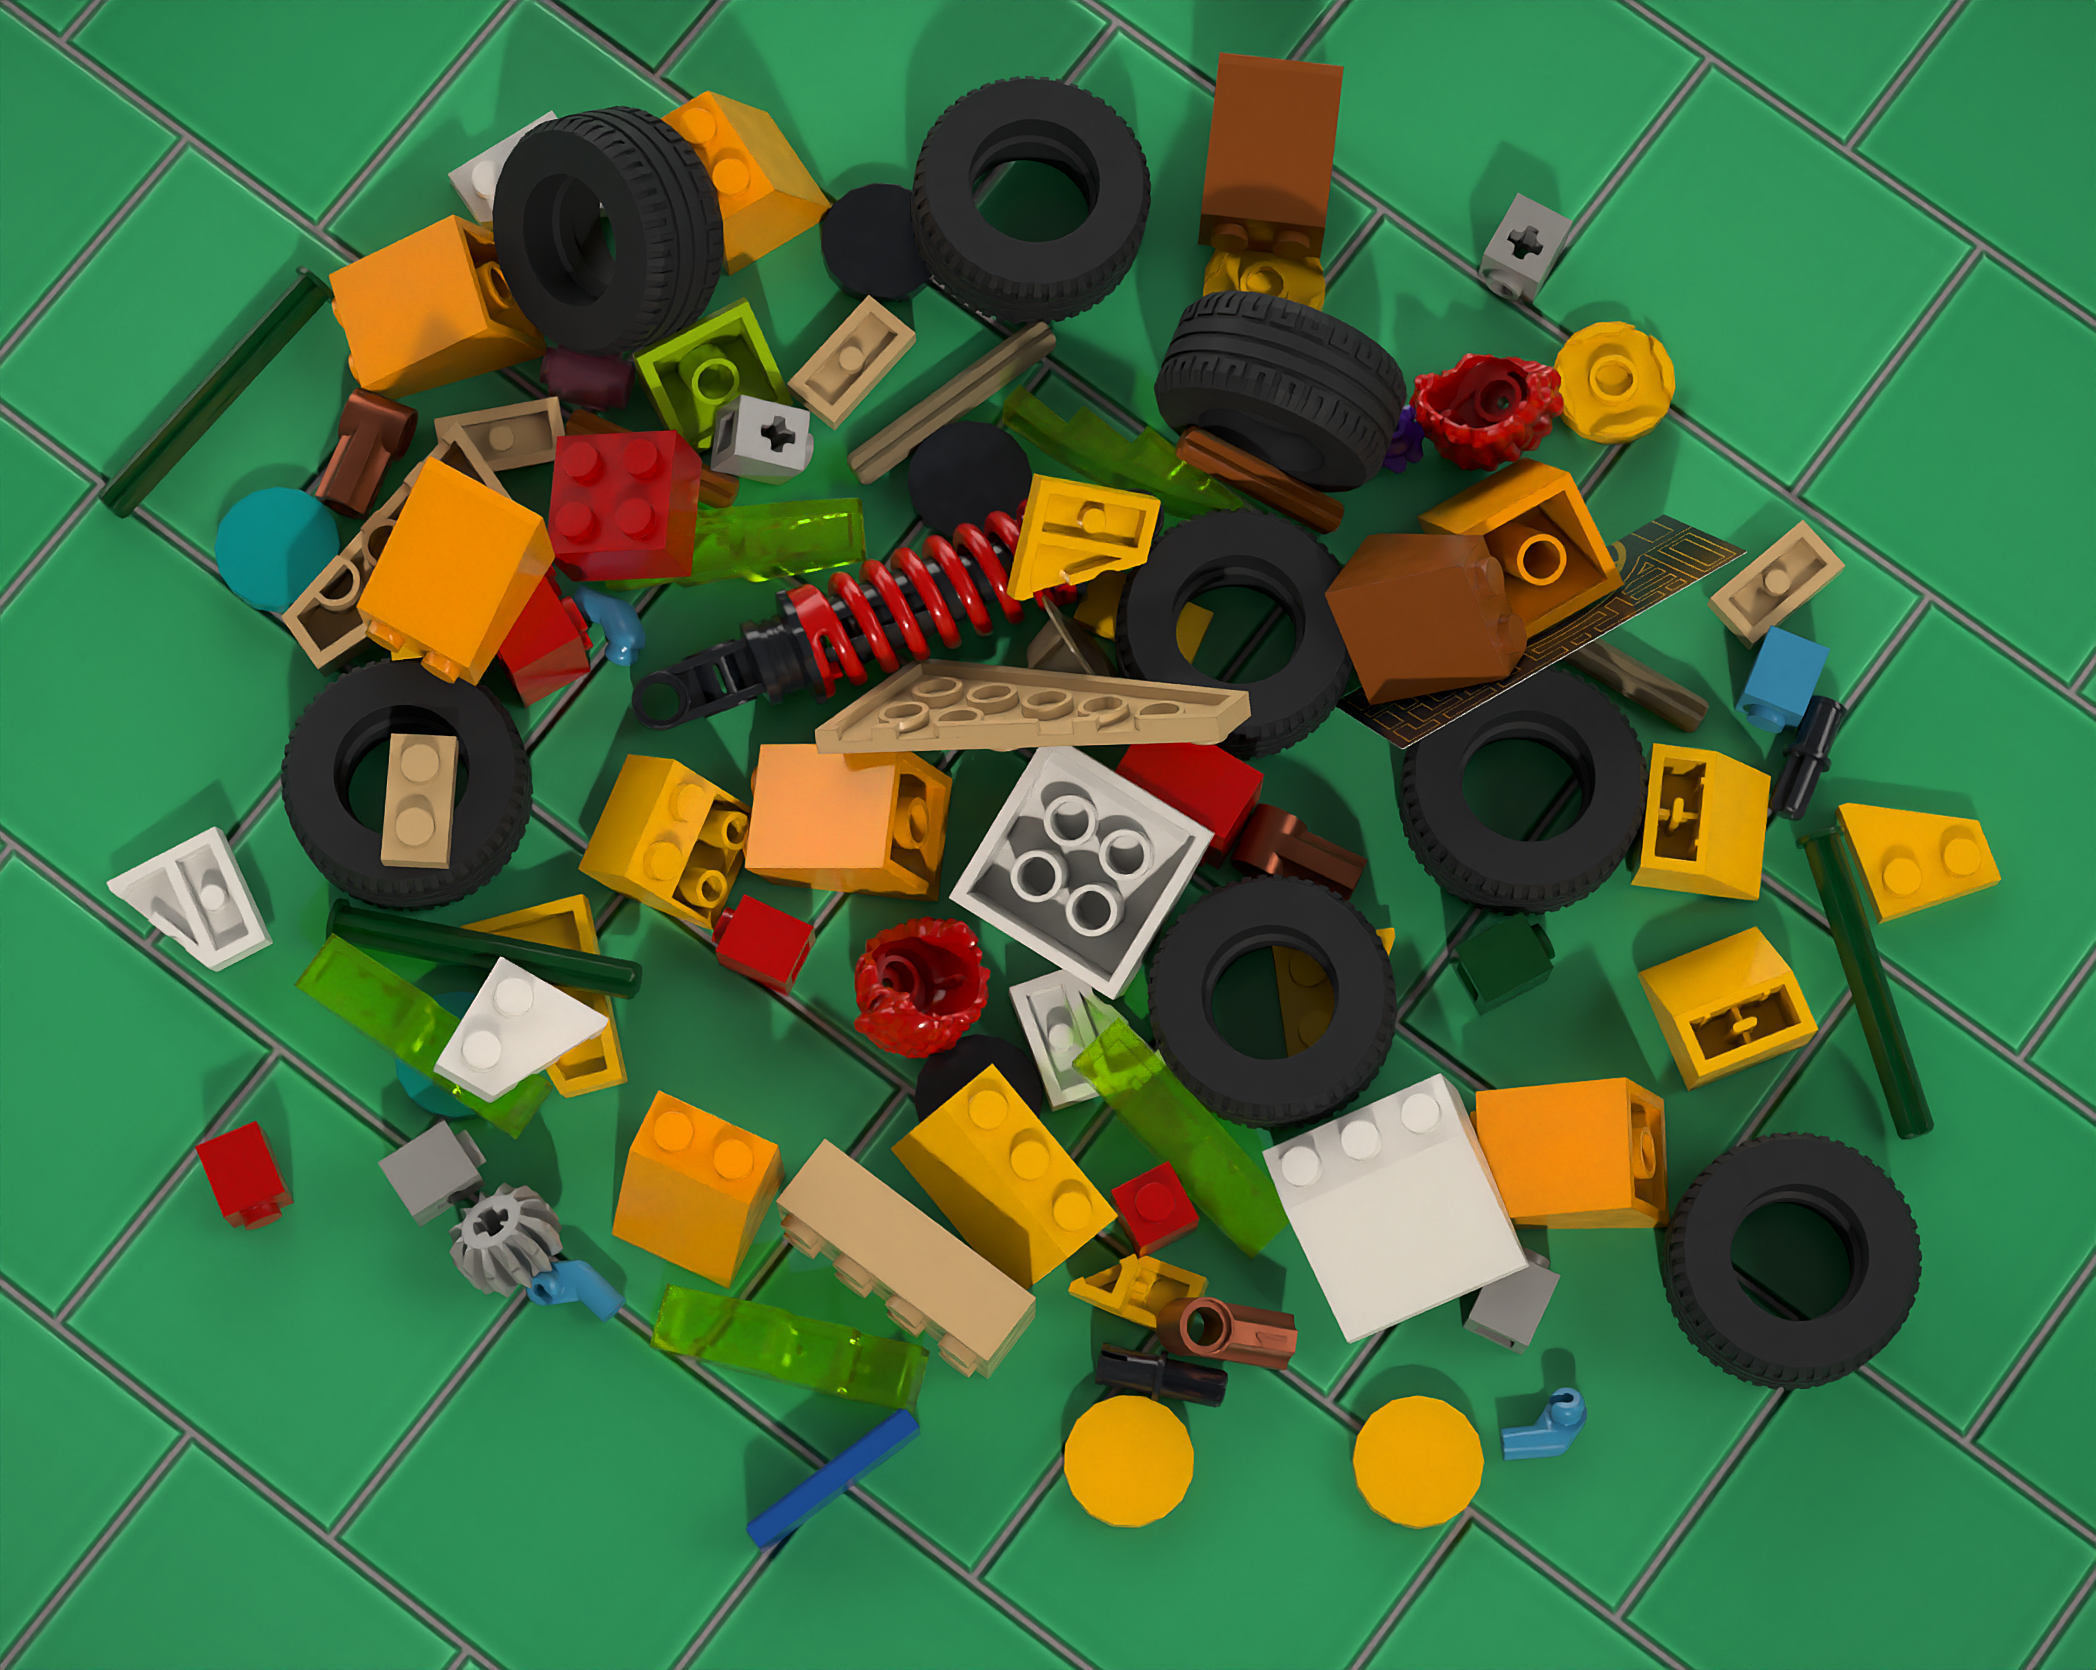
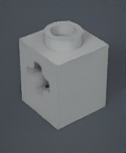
(1526, 227)
(770, 458)
(434, 1171)
(1513, 1305)

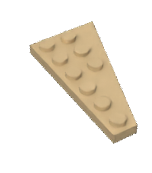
(1012, 708)

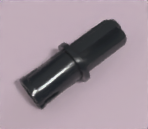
(1806, 758)
(1161, 1376)

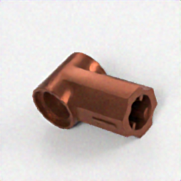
(371, 437)
(1283, 846)
(1230, 1332)

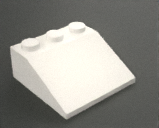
(1083, 867)
(1396, 1207)

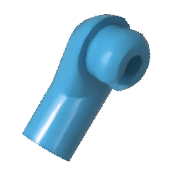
(618, 622)
(576, 1282)
(1551, 1433)

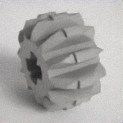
(505, 1240)

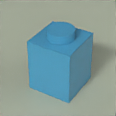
(1781, 681)

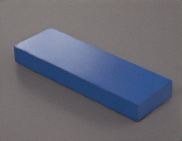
(832, 1480)

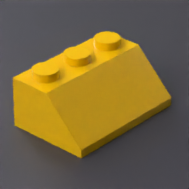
(1004, 1180)

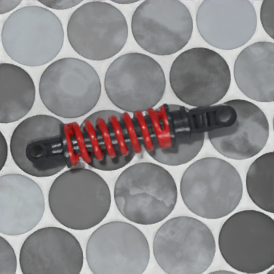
(860, 622)

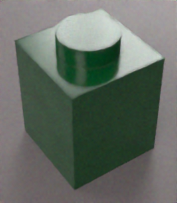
(1503, 962)

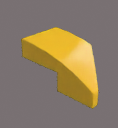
(1139, 1289)

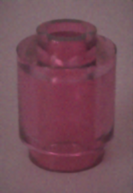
(587, 379)

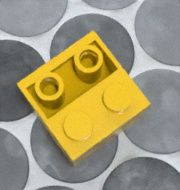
(1701, 824)
(669, 840)
(1728, 1007)

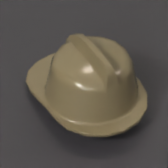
(1067, 647)

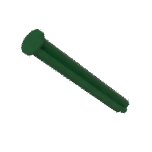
(215, 393)
(482, 950)
(1867, 982)

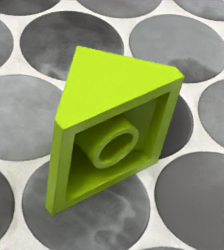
(707, 368)

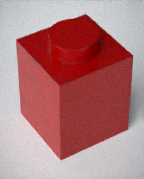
(763, 944)
(245, 1177)
(1154, 1210)

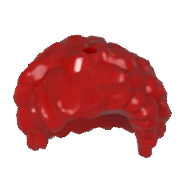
(1466, 413)
(920, 986)

